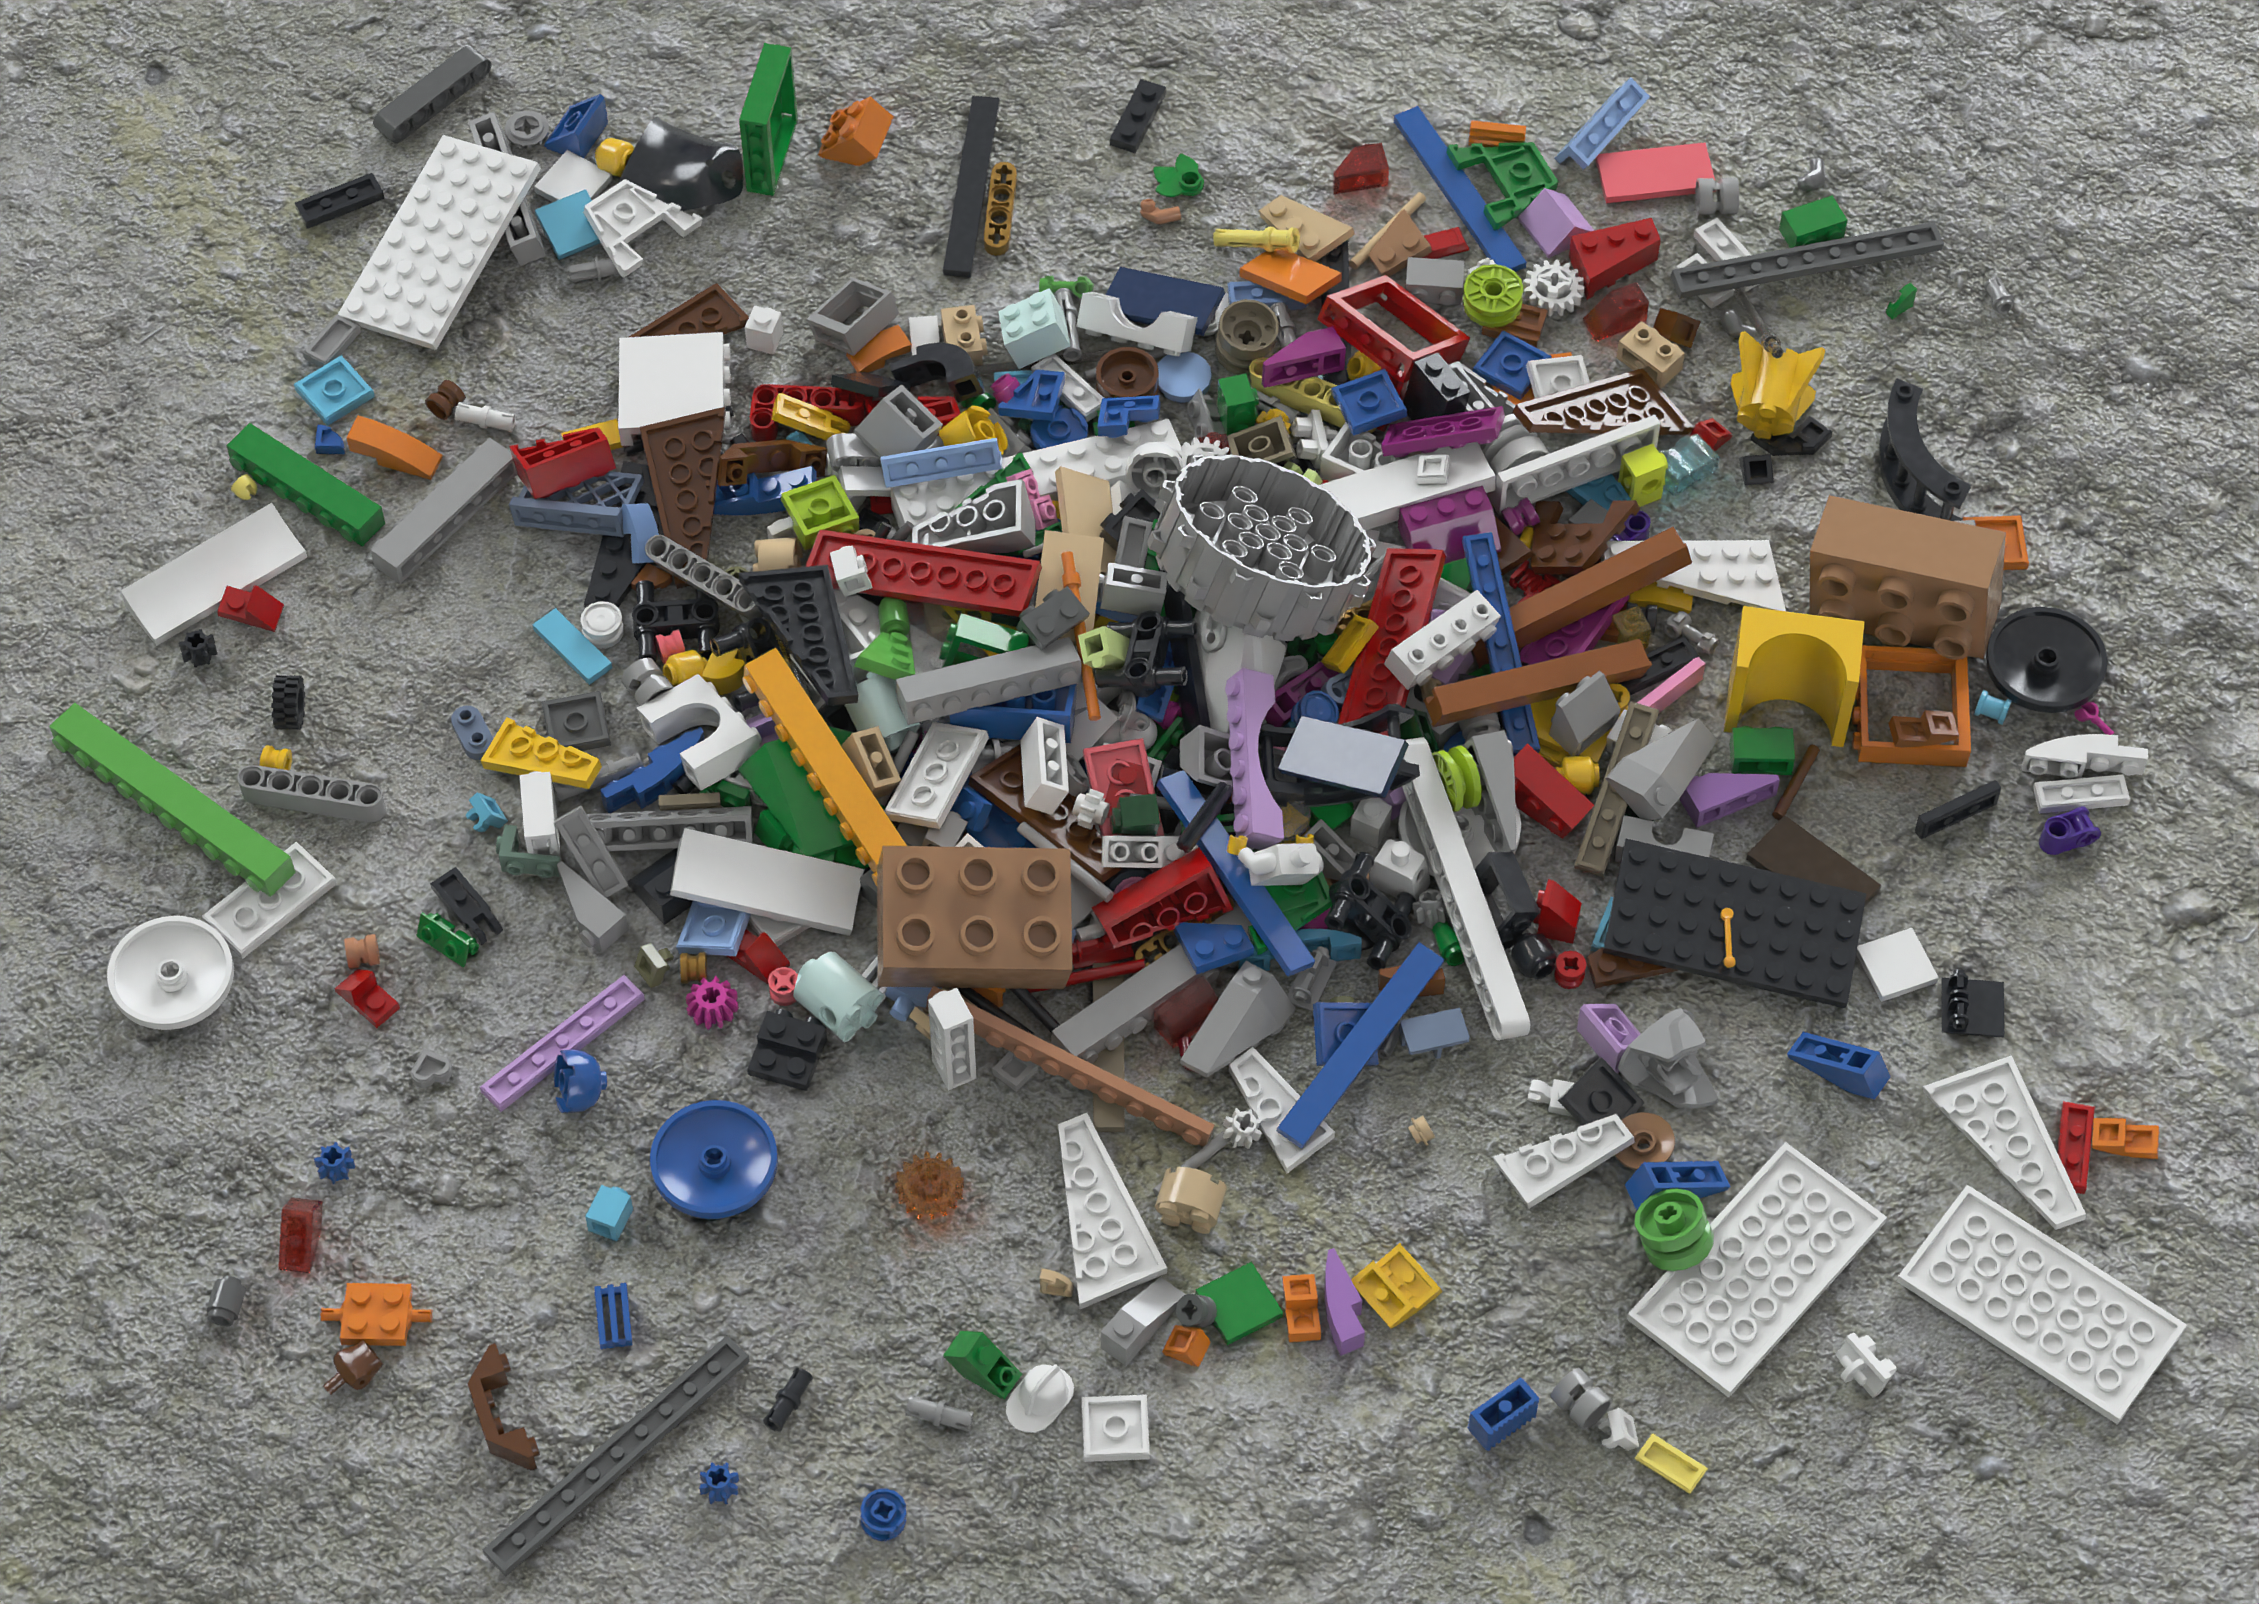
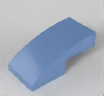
(641, 524)

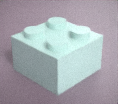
(1034, 328)

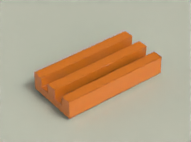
(1493, 133)

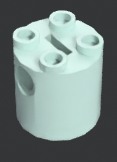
(879, 707)
(837, 995)

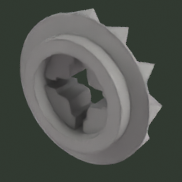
(516, 124)

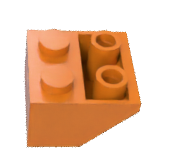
(856, 133)

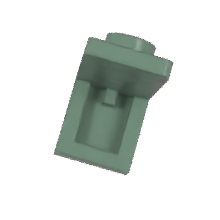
(527, 863)

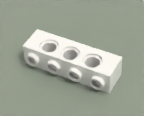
(952, 1038)

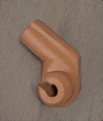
(1157, 215)

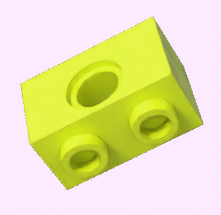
(1643, 474)

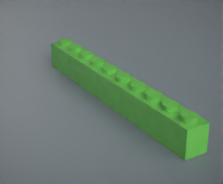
(172, 800)

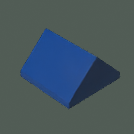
(579, 127)

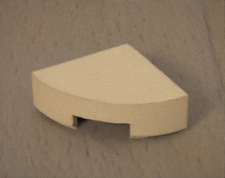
(1055, 1283)

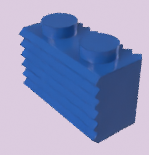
(1503, 1414)

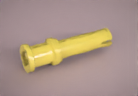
(1269, 239)

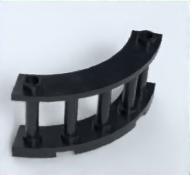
(1908, 465)
(1320, 794)

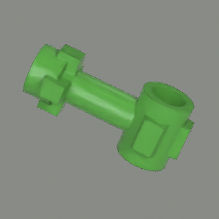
(1078, 287)

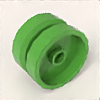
(1674, 1229)

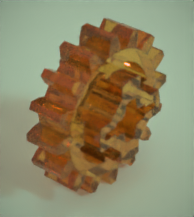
(913, 1184)

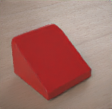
(1712, 433)

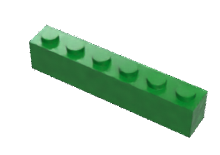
(305, 485)

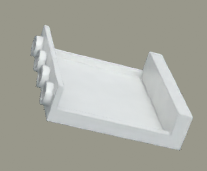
(671, 379)

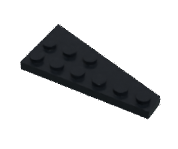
(614, 565)
(807, 620)

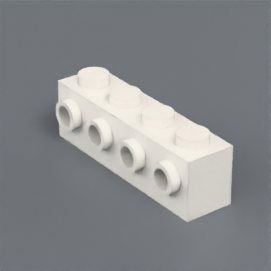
(1442, 640)

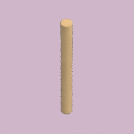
(1363, 255)

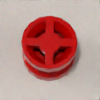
(1569, 977)

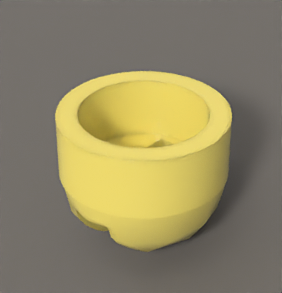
(244, 486)

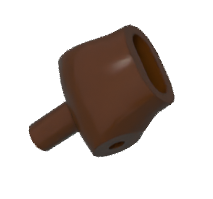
(355, 1367)

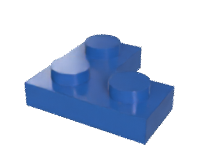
(1118, 412)

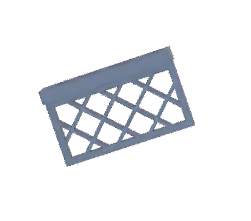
(575, 515)

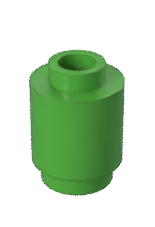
(893, 616)

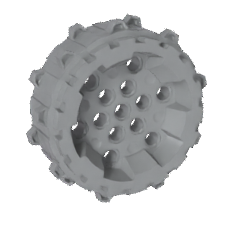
(1260, 547)

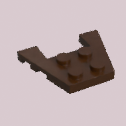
(1574, 547)

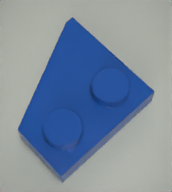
(1036, 397)

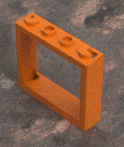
(1913, 661)

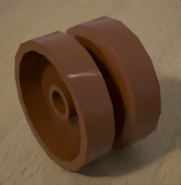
(1127, 374)

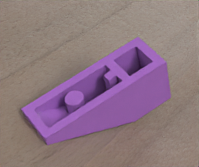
(1725, 793)

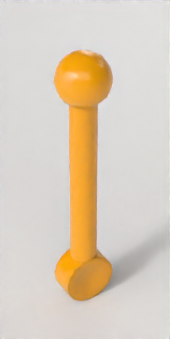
(1727, 915)

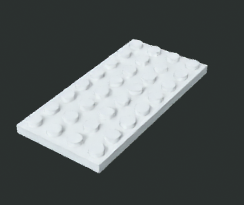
(439, 242)
(1767, 1267)
(2042, 1304)

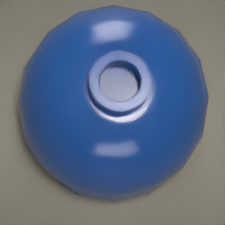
(579, 1081)

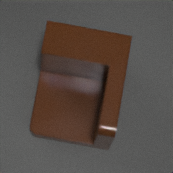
(1676, 327)

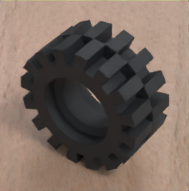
(288, 702)

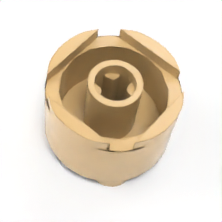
(777, 554)
(1190, 1199)

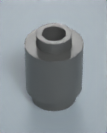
(225, 1301)

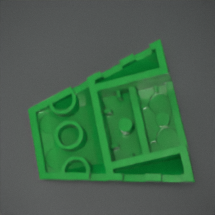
(792, 799)

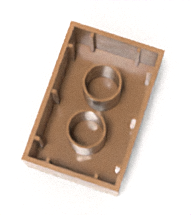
(1908, 576)
(974, 917)

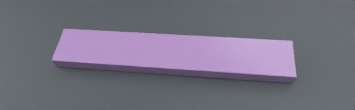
(570, 1035)

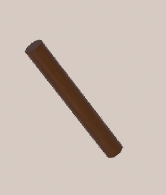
(1796, 781)

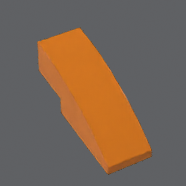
(392, 448)

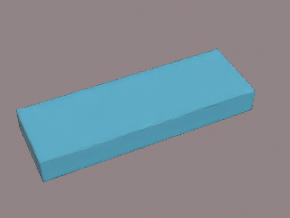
(572, 646)

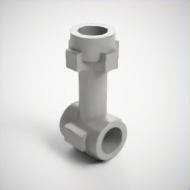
(1680, 624)

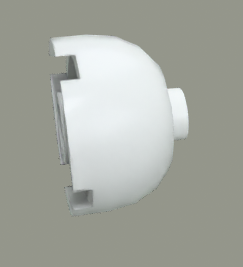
(1152, 465)

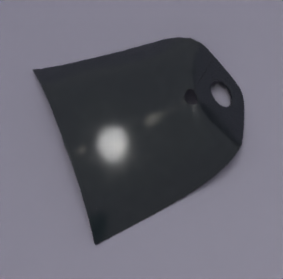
(675, 167)

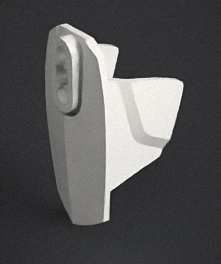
(1223, 654)

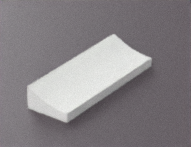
(1572, 465)
(1380, 491)
(196, 580)
(766, 882)

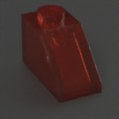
(1362, 170)
(1617, 312)
(299, 1234)

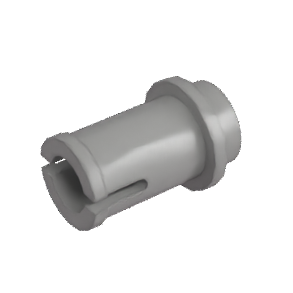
(2001, 299)

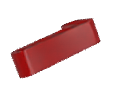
(838, 401)

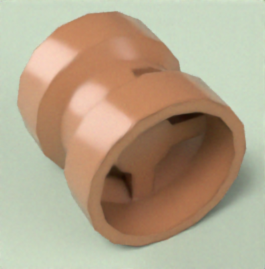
(362, 951)

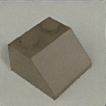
(1264, 441)

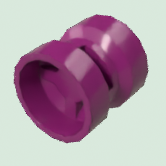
(1514, 519)

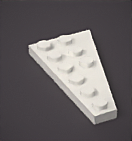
(1723, 572)
(2004, 1125)

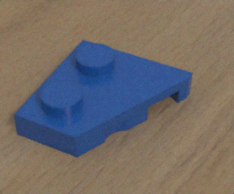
(1213, 944)

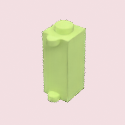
(1103, 648)

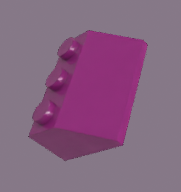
(1445, 521)

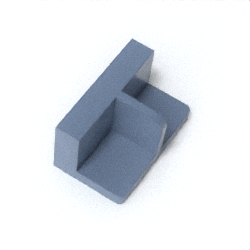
(1433, 1032)

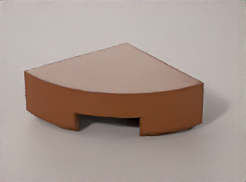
(651, 573)

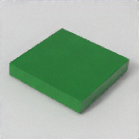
(1241, 1303)

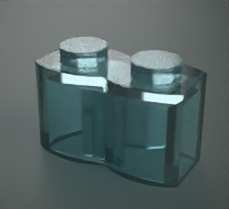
(1688, 463)

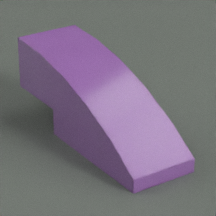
(1342, 1306)

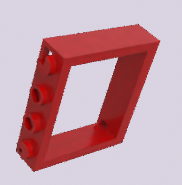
(1378, 344)

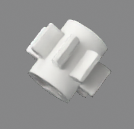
(1091, 809)
(1244, 1120)

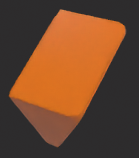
(1187, 1345)

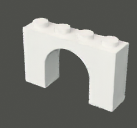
(699, 704)

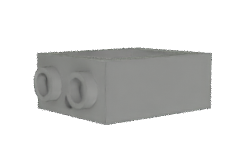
(828, 318)

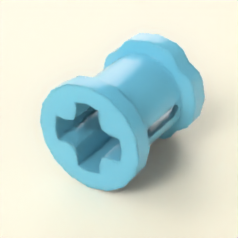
(1992, 707)

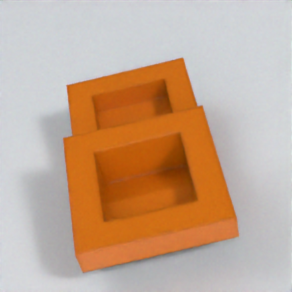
(883, 346)
(2118, 1138)
(1301, 1308)

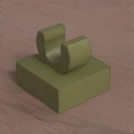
(653, 964)

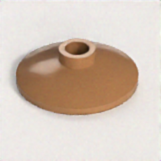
(1651, 1130)

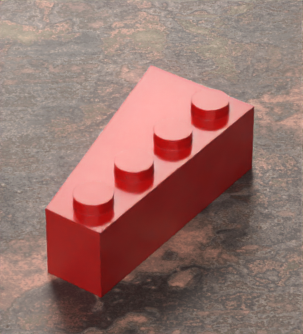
(1161, 900)

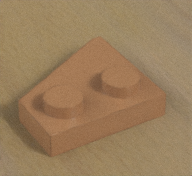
(1397, 244)

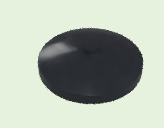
(2046, 659)

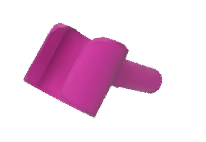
(2090, 712)

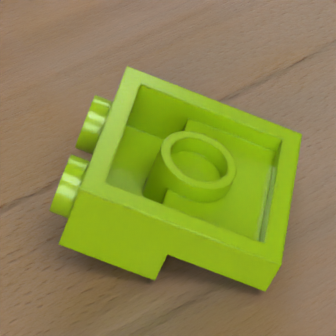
(818, 507)

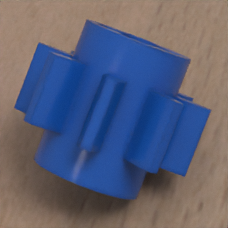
(334, 1163)
(722, 1490)

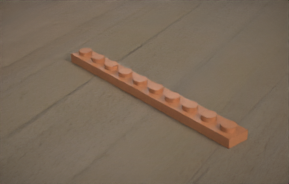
(1088, 1076)

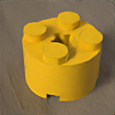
(973, 426)

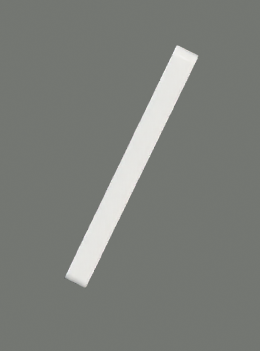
(1464, 897)

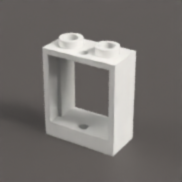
(539, 814)

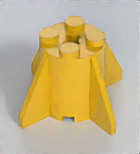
(1773, 390)

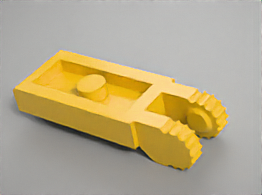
(807, 418)

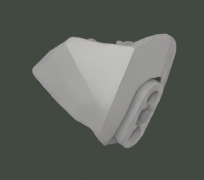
(1666, 1062)

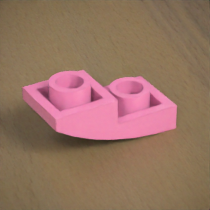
(1042, 506)

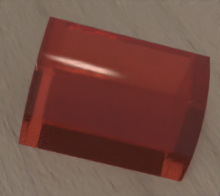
(1185, 1011)

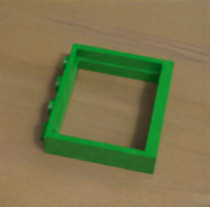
(762, 123)

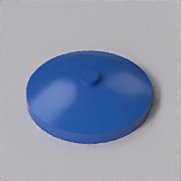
(713, 1159)

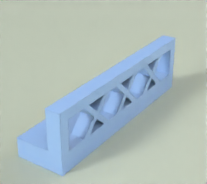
(1604, 124)
(941, 462)

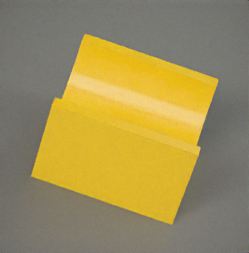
(1796, 660)

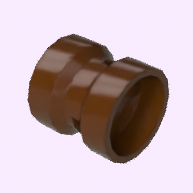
(445, 399)

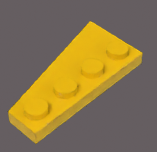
(524, 751)

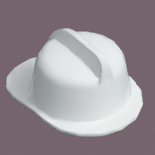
(1039, 1398)

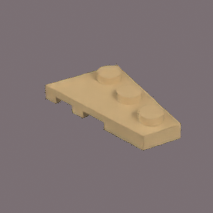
(1317, 231)

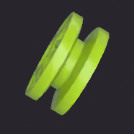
(1493, 295)
(1459, 777)

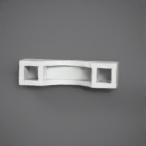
(1104, 315)

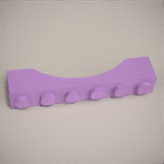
(1255, 810)

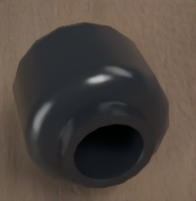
(1534, 955)

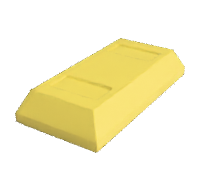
(1671, 1463)

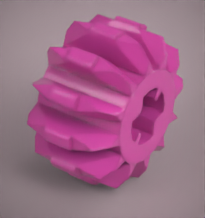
(701, 1002)

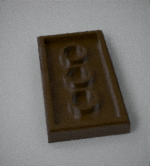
(1799, 854)

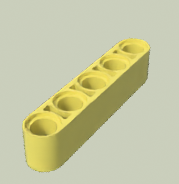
(1301, 394)

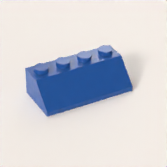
(1015, 716)

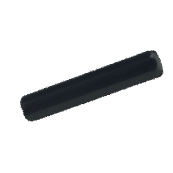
(1204, 817)

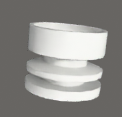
(1512, 446)

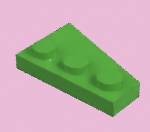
(888, 656)

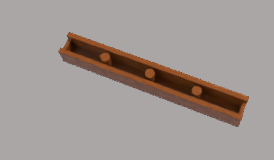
(1594, 589)
(1534, 682)

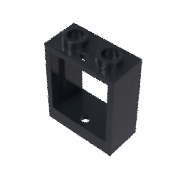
(1504, 870)

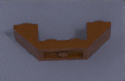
(768, 457)
(513, 1445)

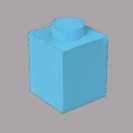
(609, 1212)

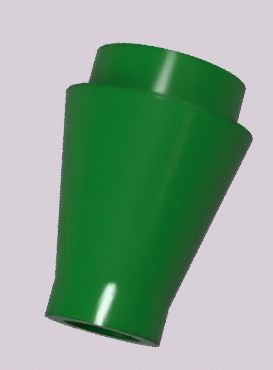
(1448, 944)

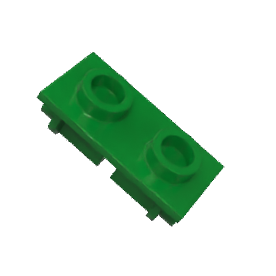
(439, 934)

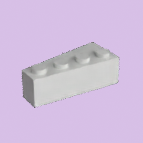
(1352, 455)

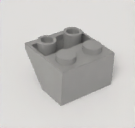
(898, 425)
(1584, 714)

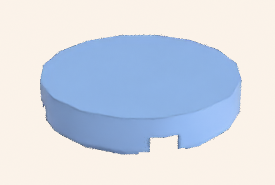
(1183, 376)

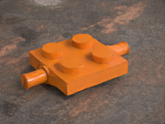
(376, 1314)

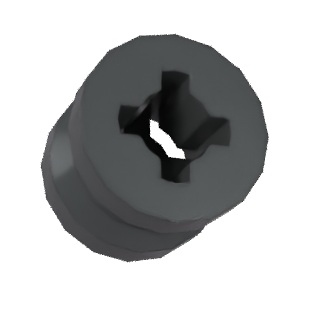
(1201, 1316)

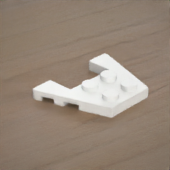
(628, 212)

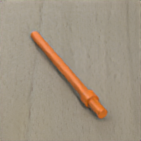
(1072, 580)

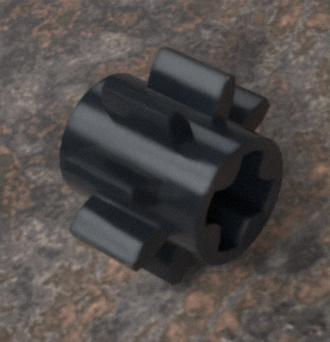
(198, 648)

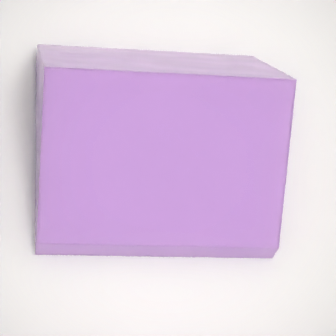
(1552, 222)
(1606, 1031)

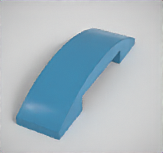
(1340, 945)

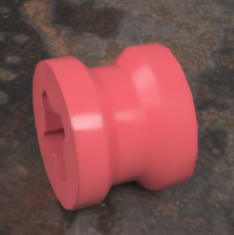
(669, 645)
(782, 978)

